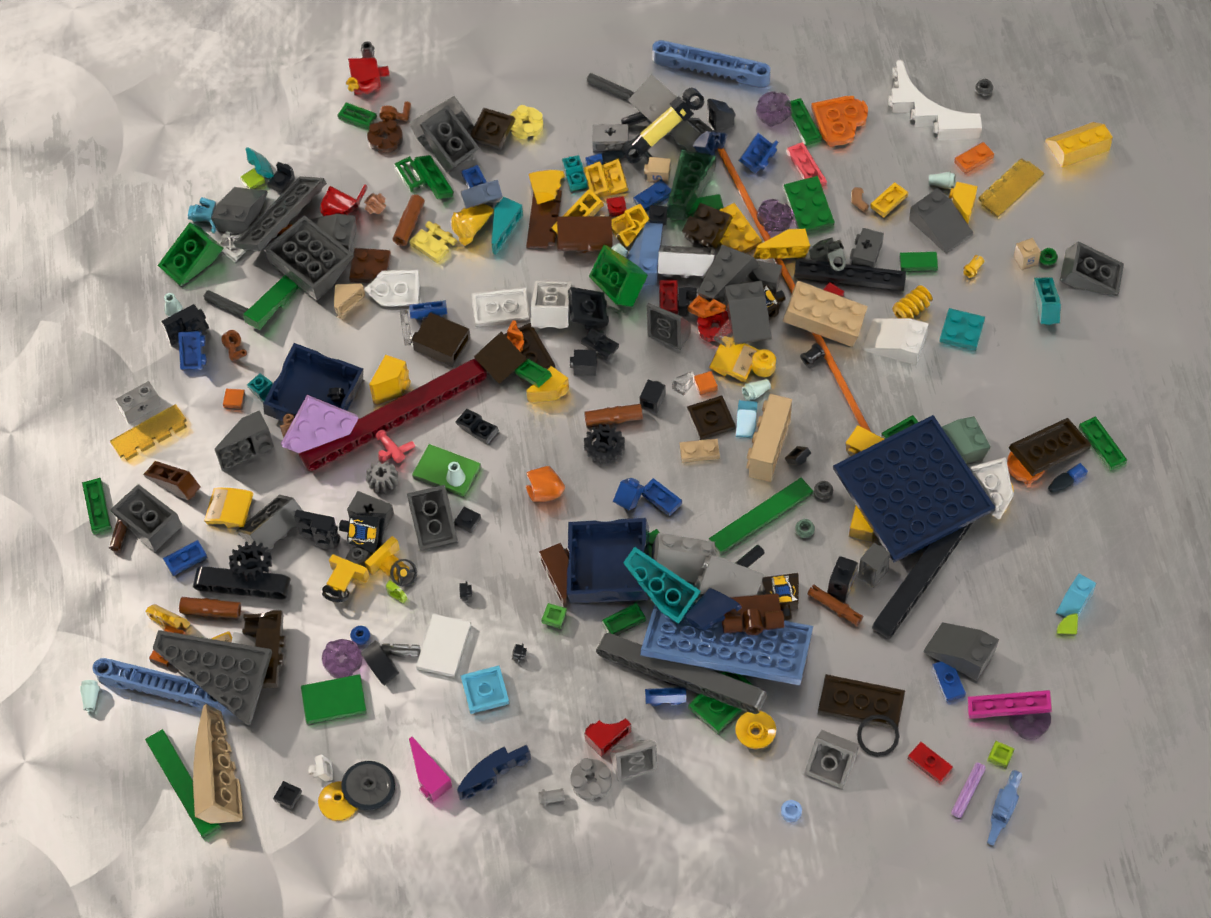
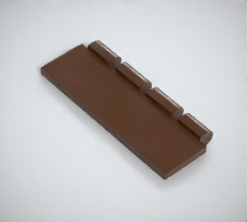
(542, 219)

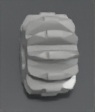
(382, 476)

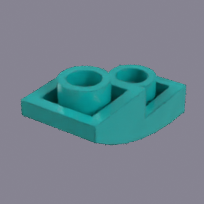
(261, 164)
(574, 173)
(260, 386)

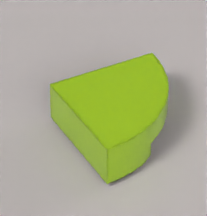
(395, 592)
(1068, 624)

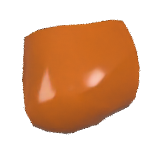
(544, 485)

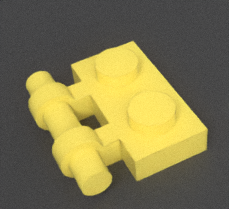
(429, 245)

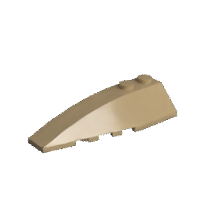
(214, 783)

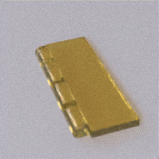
(1010, 187)
(142, 435)

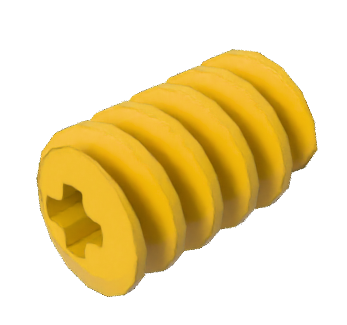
(913, 303)

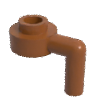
(390, 113)
(235, 341)

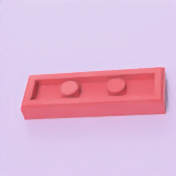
(805, 163)

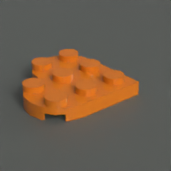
(839, 118)

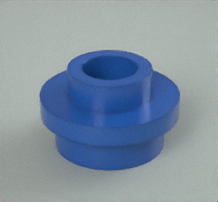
(360, 640)

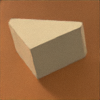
(346, 297)

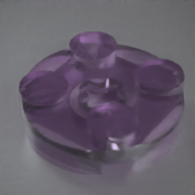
(777, 116)
(772, 223)
(337, 648)
(1030, 730)

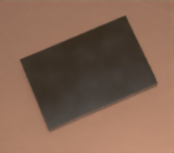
(534, 348)

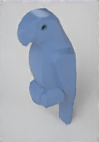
(1004, 805)

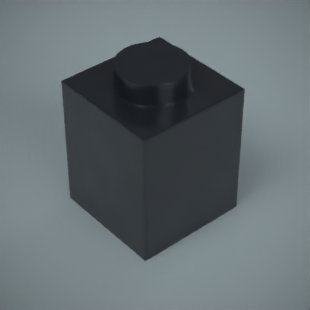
(584, 362)
(652, 395)

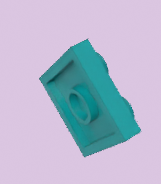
(962, 329)

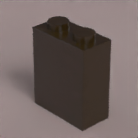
(441, 339)

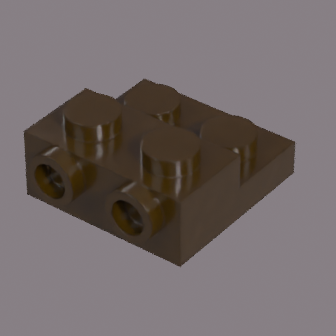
(706, 226)

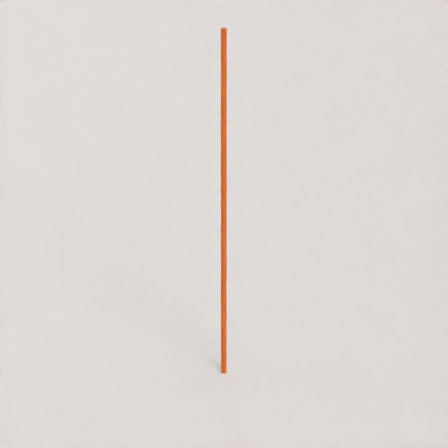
(819, 339)

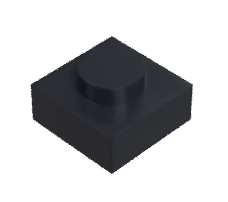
(658, 214)
(798, 455)
(467, 519)
(287, 795)

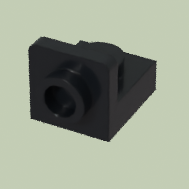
(282, 178)
(685, 295)

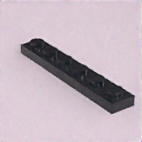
(850, 274)

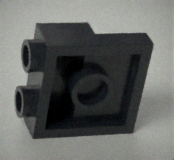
(588, 308)
(184, 321)
(318, 526)

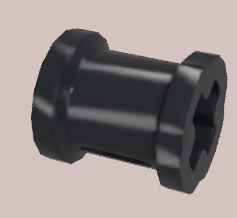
(812, 355)

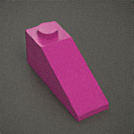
(430, 776)

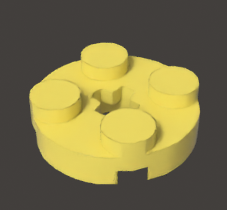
(529, 114)

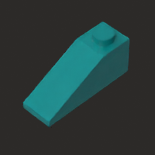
(506, 217)
(1047, 300)

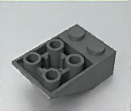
(244, 441)

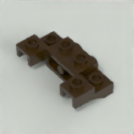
(268, 632)

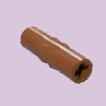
(408, 220)
(613, 415)
(210, 607)

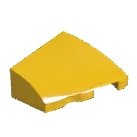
(546, 184)
(629, 224)
(164, 617)

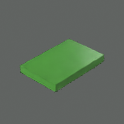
(434, 468)

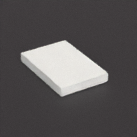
(500, 307)
(443, 645)

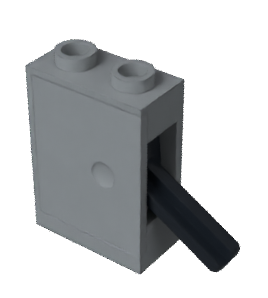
(650, 100)
(731, 577)

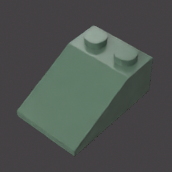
(968, 439)

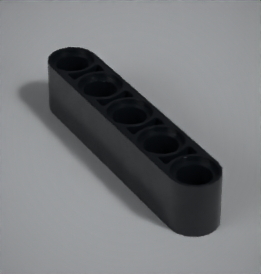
(224, 582)

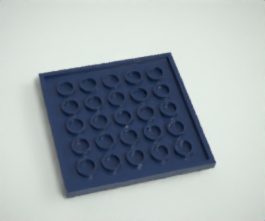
(913, 488)

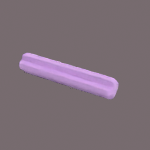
(968, 790)

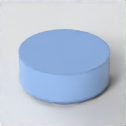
(791, 811)

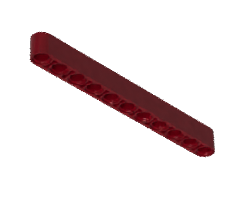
(397, 413)

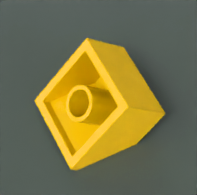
(389, 380)

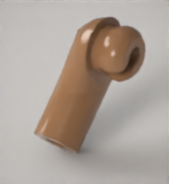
(856, 199)

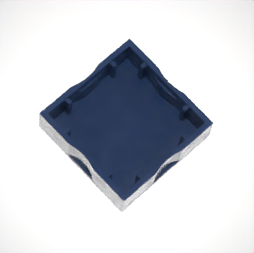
(310, 374)
(597, 560)

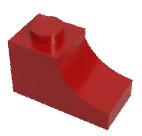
(604, 736)

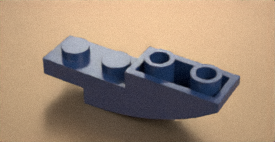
(484, 773)

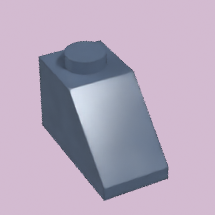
(481, 194)

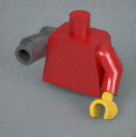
(365, 71)

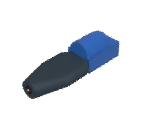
(604, 158)
(1067, 479)

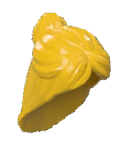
(470, 221)

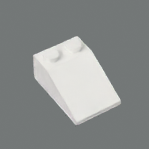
(550, 304)
(896, 339)

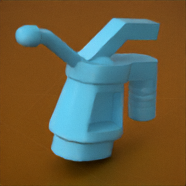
(200, 213)

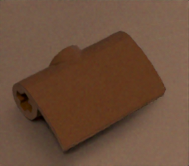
(584, 233)
(756, 615)

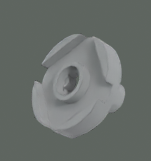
(579, 780)

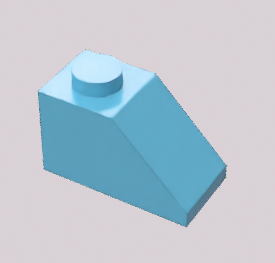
(1076, 596)

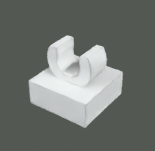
(322, 768)

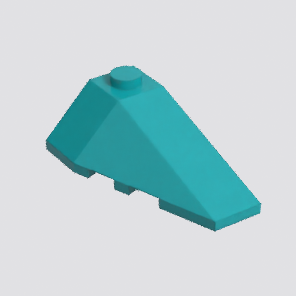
(666, 589)

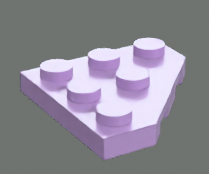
(317, 424)

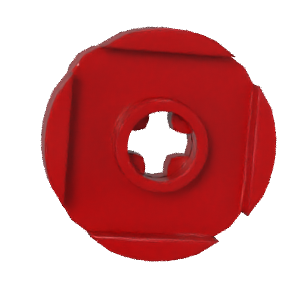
(705, 325)

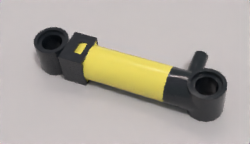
(678, 111)

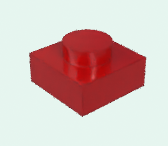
(616, 206)

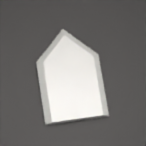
(395, 288)
(996, 483)

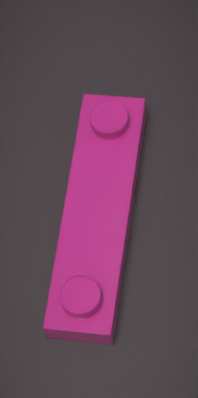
(1009, 704)

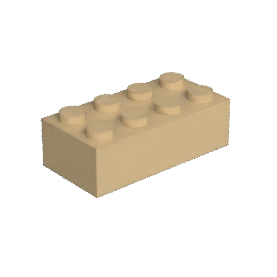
(825, 313)
(769, 437)

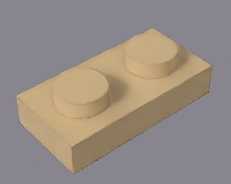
(699, 450)

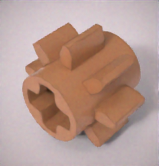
(375, 203)

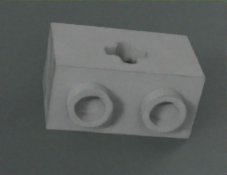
(609, 137)
(138, 402)

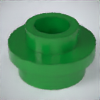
(1048, 252)

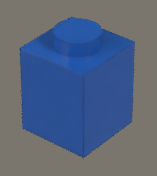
(628, 493)

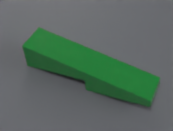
(267, 305)

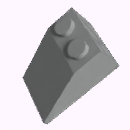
(634, 759)

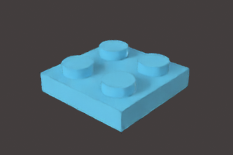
(485, 689)

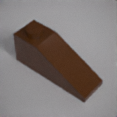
(173, 479)
(555, 562)

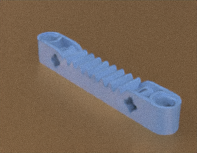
(754, 74)
(151, 681)

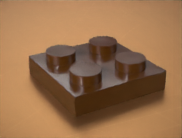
(368, 264)

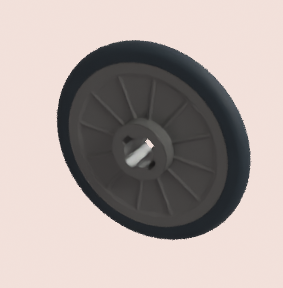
(361, 796)

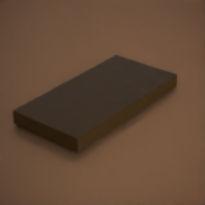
(1050, 446)
(859, 700)

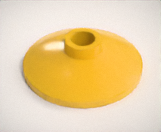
(761, 722)
(335, 809)

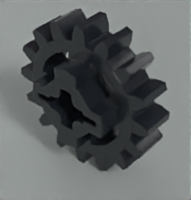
(603, 446)
(250, 561)

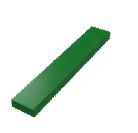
(761, 515)
(178, 778)

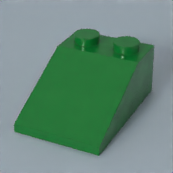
(190, 254)
(618, 277)

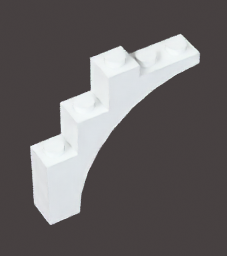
(924, 112)

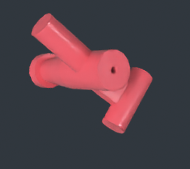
(391, 448)

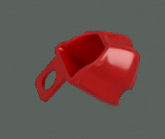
(340, 203)

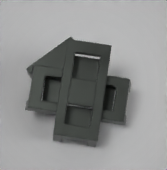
(831, 249)

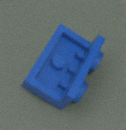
(757, 153)
(191, 350)

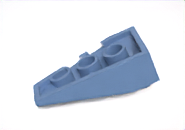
(646, 251)

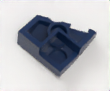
(709, 142)
(710, 609)

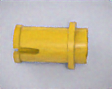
(970, 269)

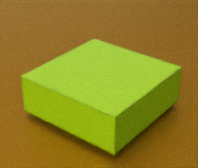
(252, 179)
(1000, 754)

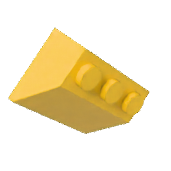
(1080, 143)

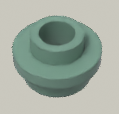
(805, 523)

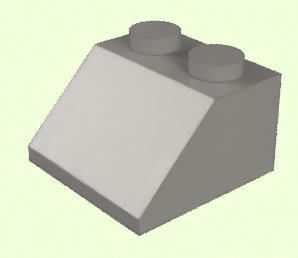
(831, 759)

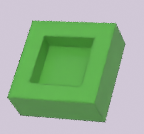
(554, 615)

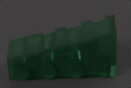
(689, 181)

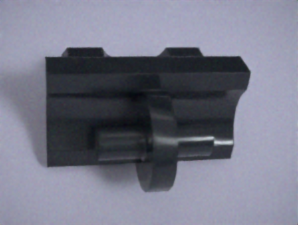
(601, 343)

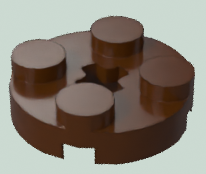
(382, 128)

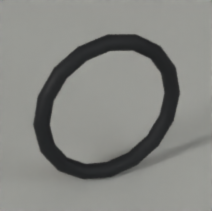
(878, 716)

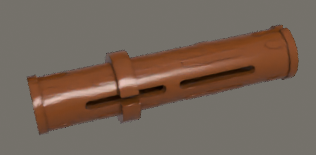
(842, 609)

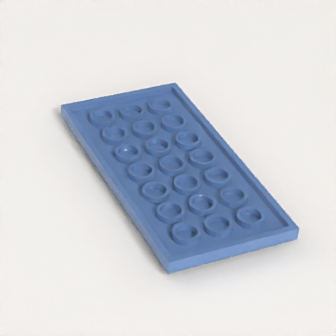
(769, 655)

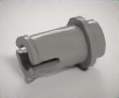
(551, 796)

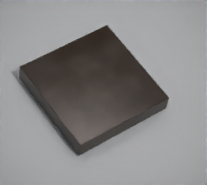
(492, 128)
(500, 358)
(711, 417)

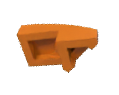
(703, 308)
(515, 336)

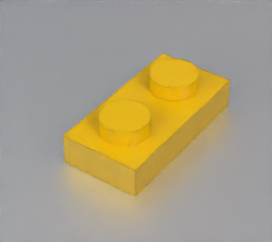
(889, 199)

